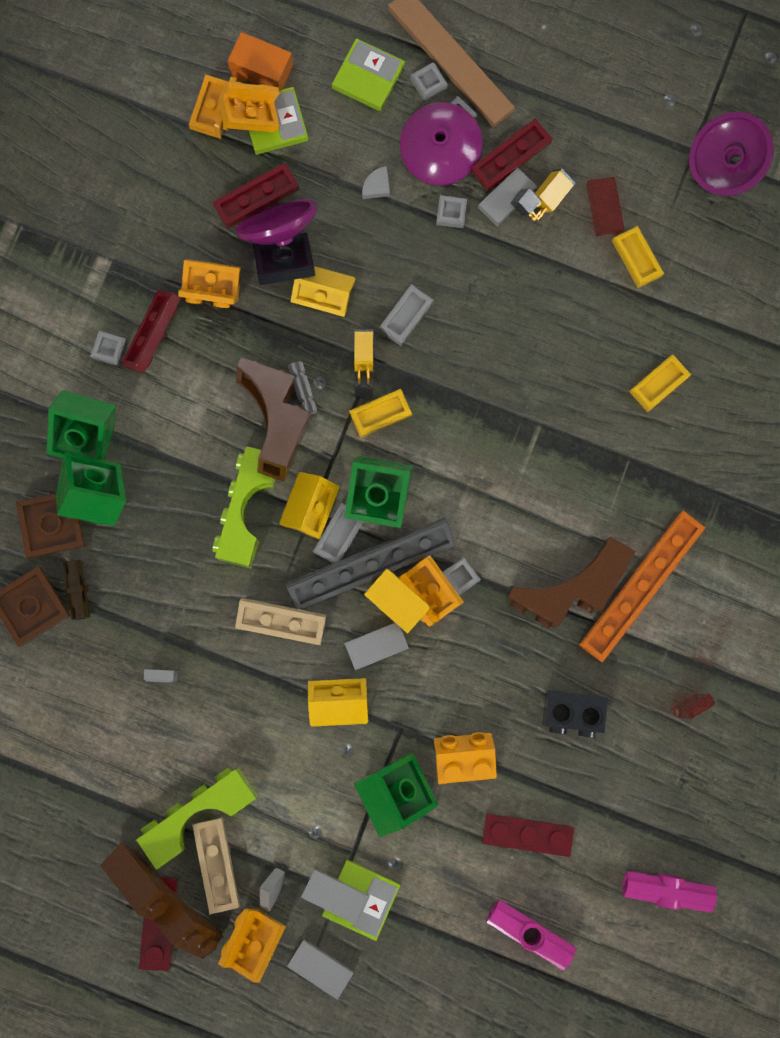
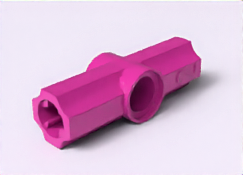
(669, 891)
(547, 943)

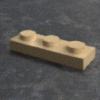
(280, 621)
(216, 865)

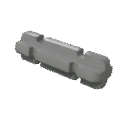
(302, 387)

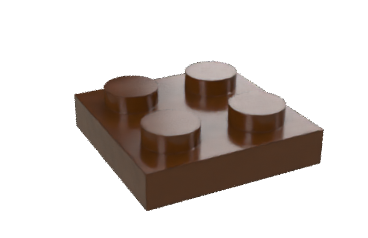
(46, 531)
(30, 606)

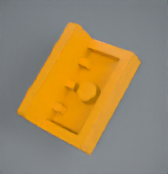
(249, 107)
(207, 113)
(210, 283)
(434, 588)
(465, 758)
(251, 944)

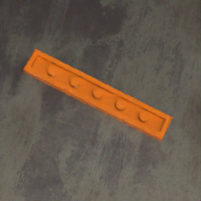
(641, 586)

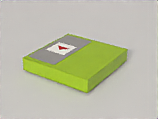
(368, 74)
(291, 123)
(380, 898)

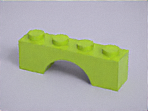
(236, 543)
(166, 840)

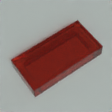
(605, 206)
(693, 706)

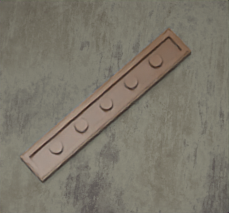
(452, 60)

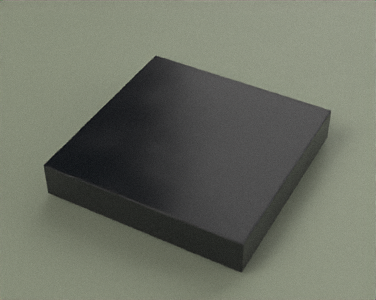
(284, 262)

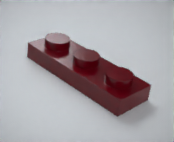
(511, 155)
(256, 195)
(151, 331)
(528, 835)
(155, 947)

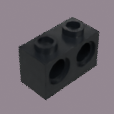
(575, 706)

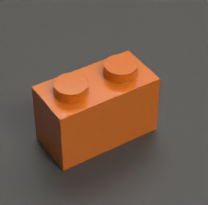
(259, 62)

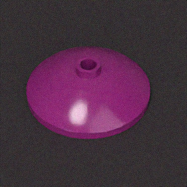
(720, 142)
(443, 161)
(278, 223)

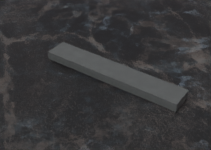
(370, 564)

